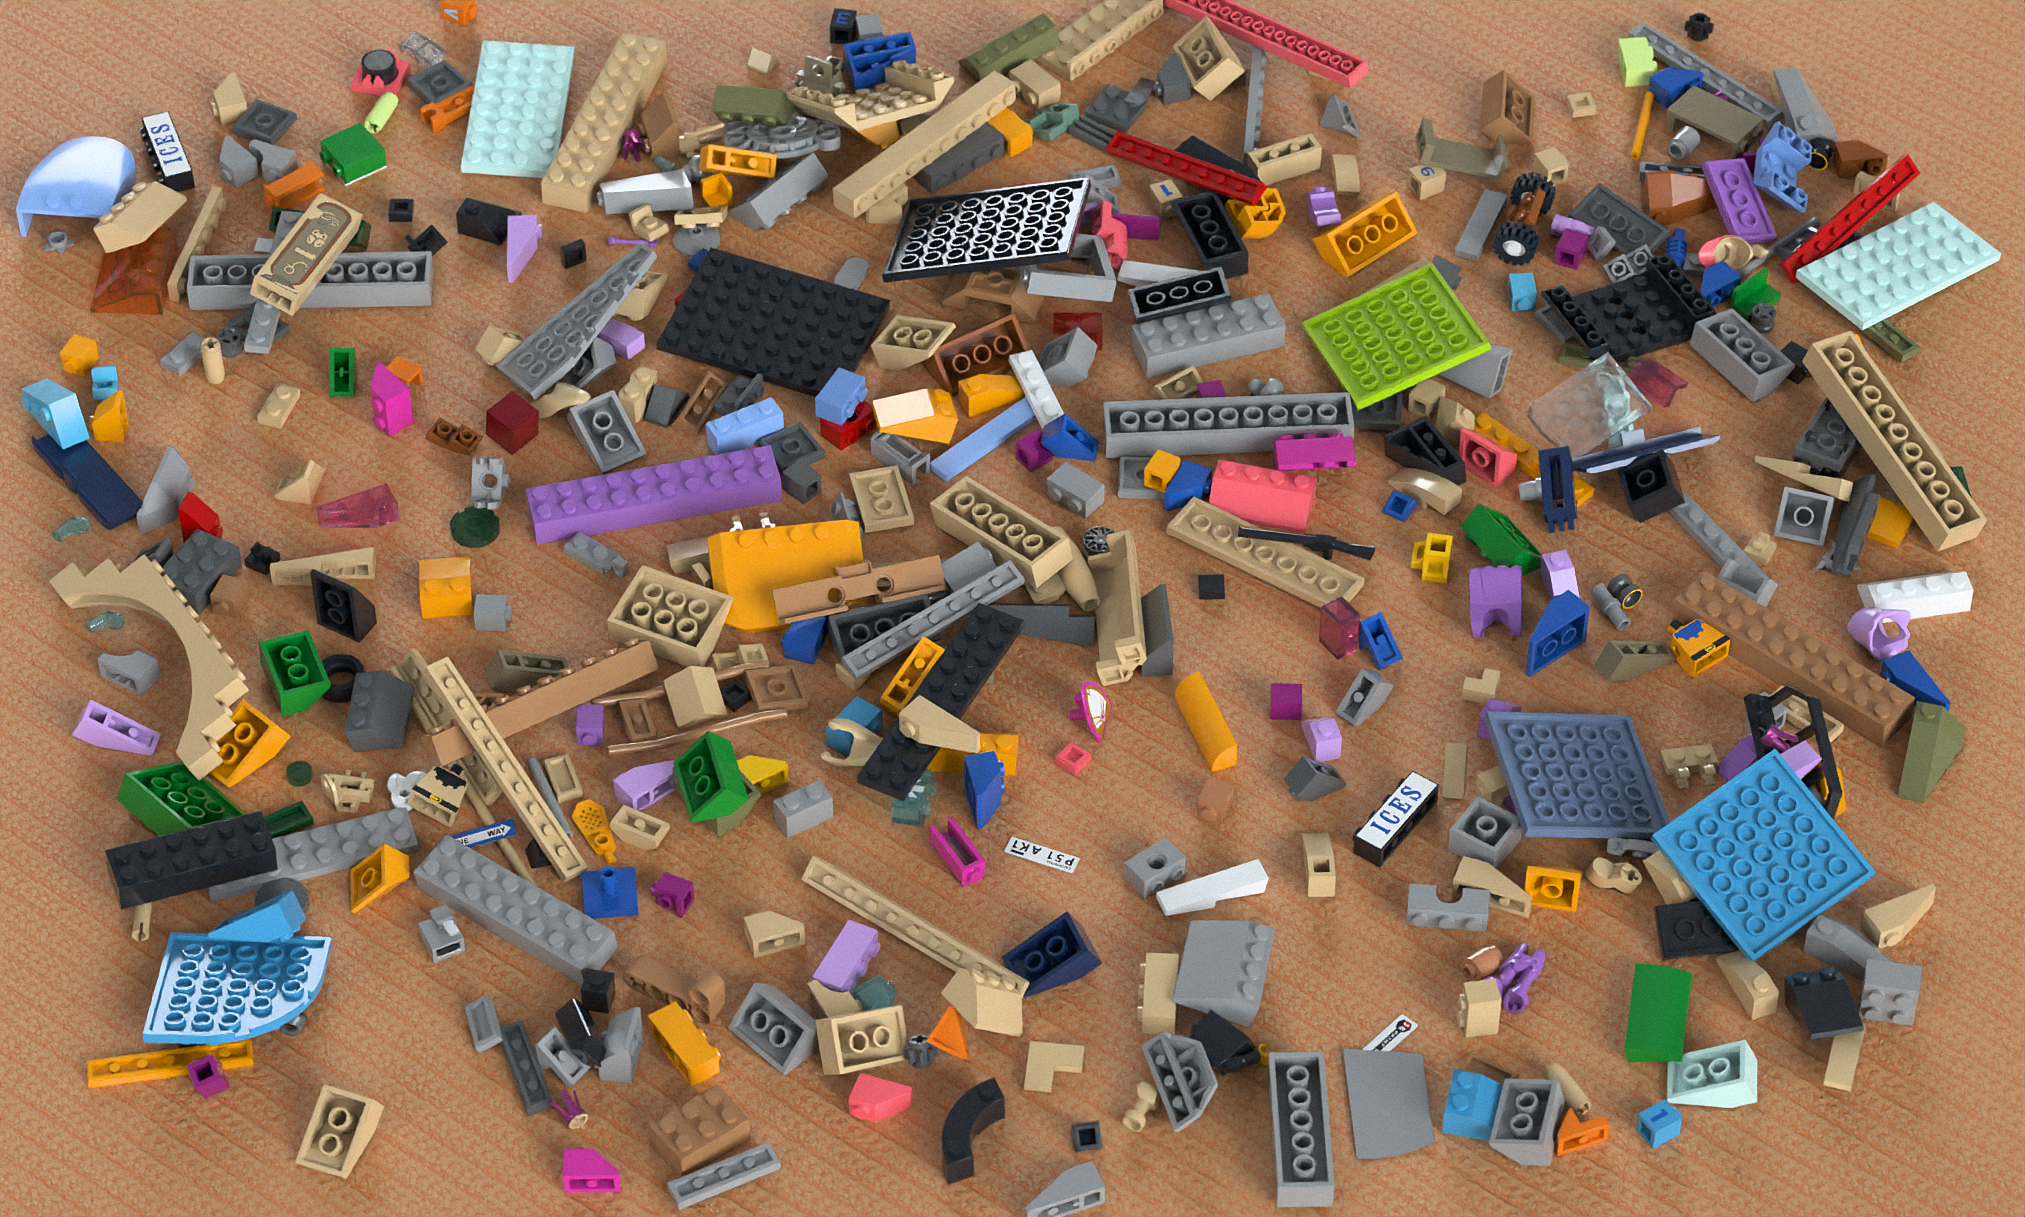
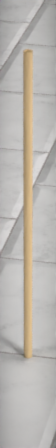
(471, 793)

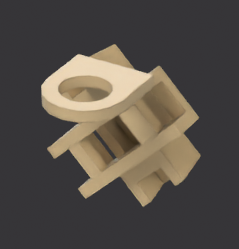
(333, 785)

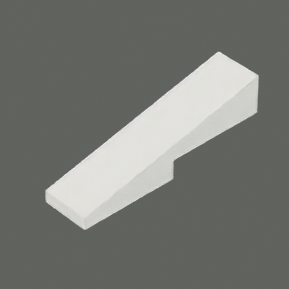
(1144, 274)
(1205, 891)

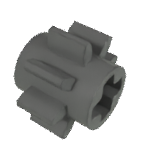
(920, 1052)

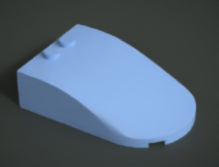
(77, 180)

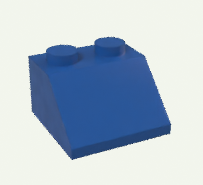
(983, 785)

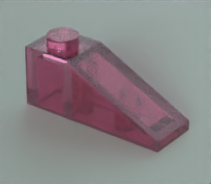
(361, 510)

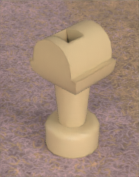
(1147, 1098)

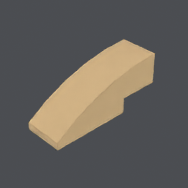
(1427, 489)
(1843, 1060)

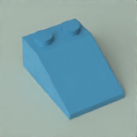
(264, 922)
(1471, 1105)

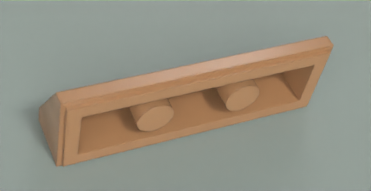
(699, 404)

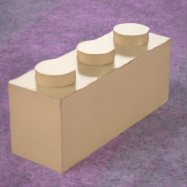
(1286, 159)
(1157, 993)

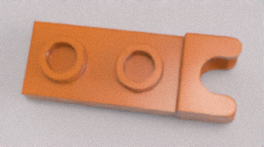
(447, 109)

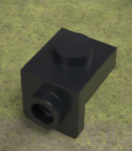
(429, 240)

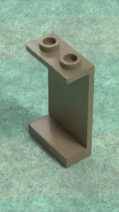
(1716, 118)
(1461, 156)

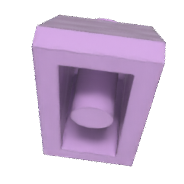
(1558, 573)
(1323, 738)

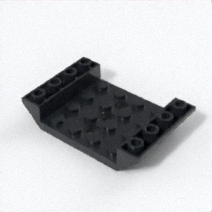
(1658, 303)

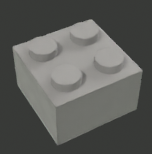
(1485, 833)
(1890, 992)

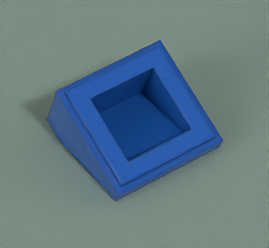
(1399, 506)

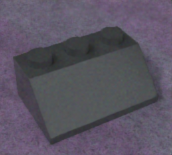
(1157, 633)
(378, 711)

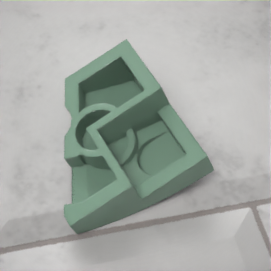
(1053, 120)

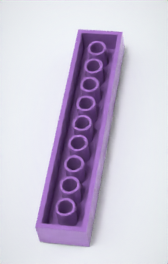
(654, 494)

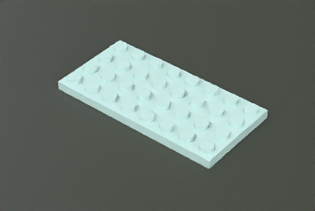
(517, 109)
(1897, 265)

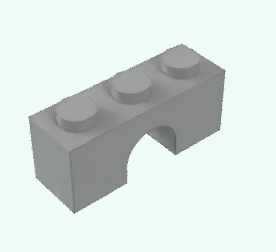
(1466, 914)

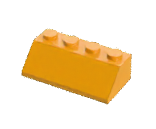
(1366, 234)
(1003, 743)

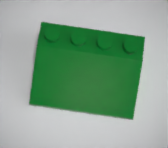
(173, 799)

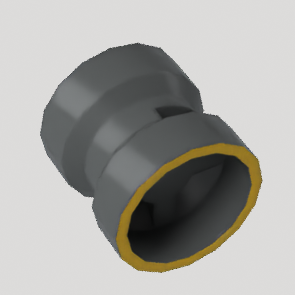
(1622, 588)

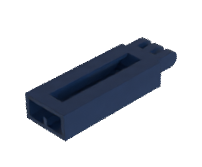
(1558, 483)

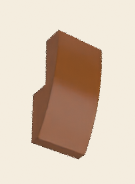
(459, 440)

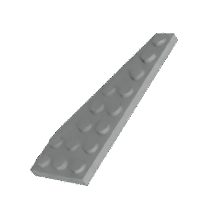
(568, 334)

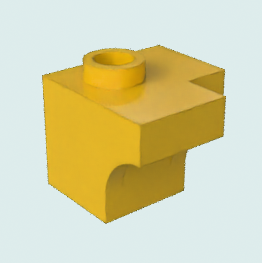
(1433, 557)

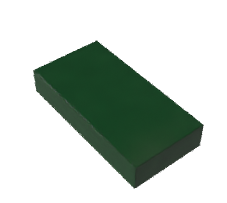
(288, 820)

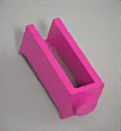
(958, 853)

